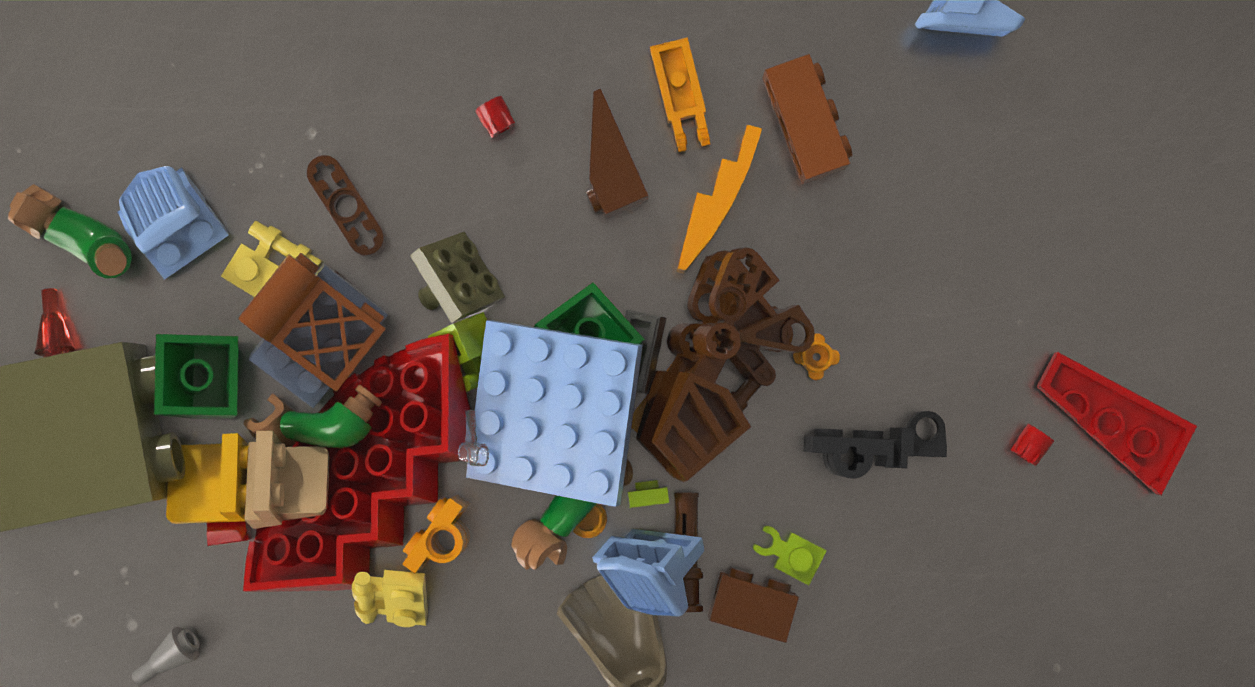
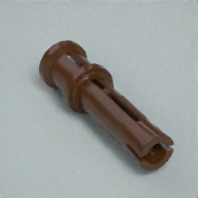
(687, 524)

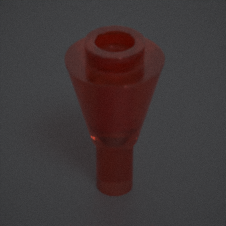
(53, 334)

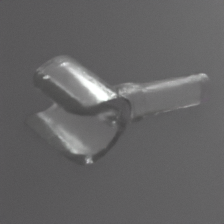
(470, 451)

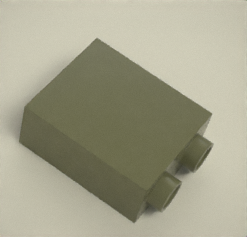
(82, 436)

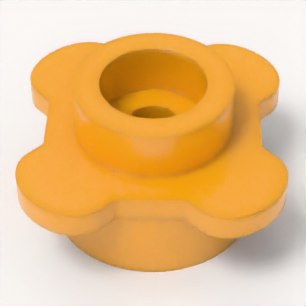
(827, 358)

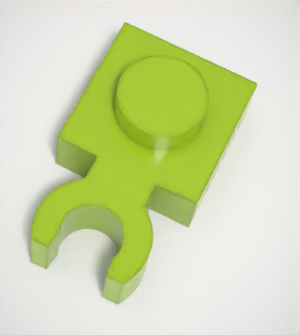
(795, 555)

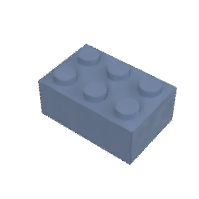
(292, 374)

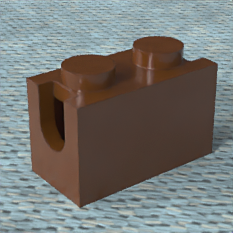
(753, 605)

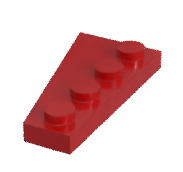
(1124, 423)

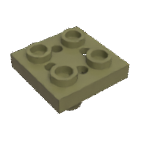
(455, 277)

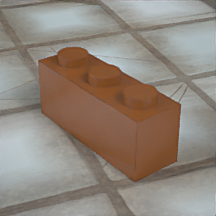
(807, 118)

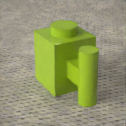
(468, 339)

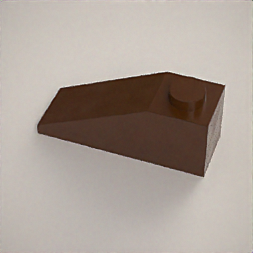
(612, 171)

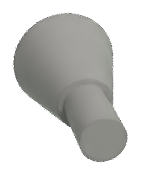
(175, 650)

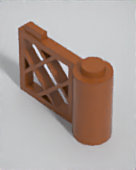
(286, 300)

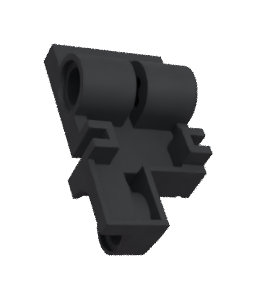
(866, 443)

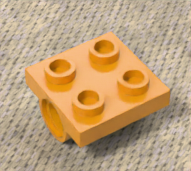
(426, 544)

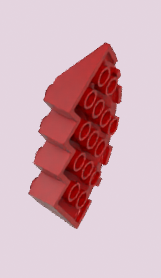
(372, 481)

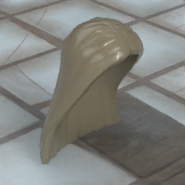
(618, 640)

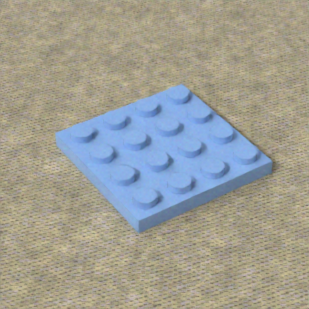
(555, 411)

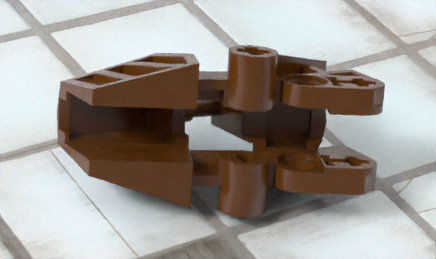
(686, 412)

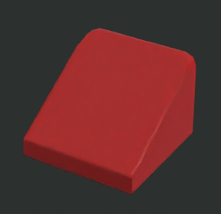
(227, 532)

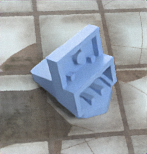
(971, 17)
(169, 218)
(649, 569)

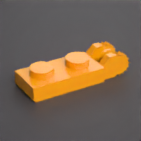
(680, 89)

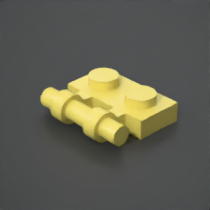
(252, 268)
(396, 595)

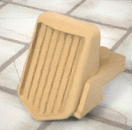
(284, 481)

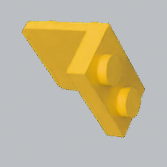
(211, 484)

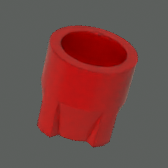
(495, 116)
(1032, 445)

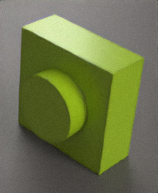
(648, 494)

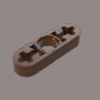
(340, 176)

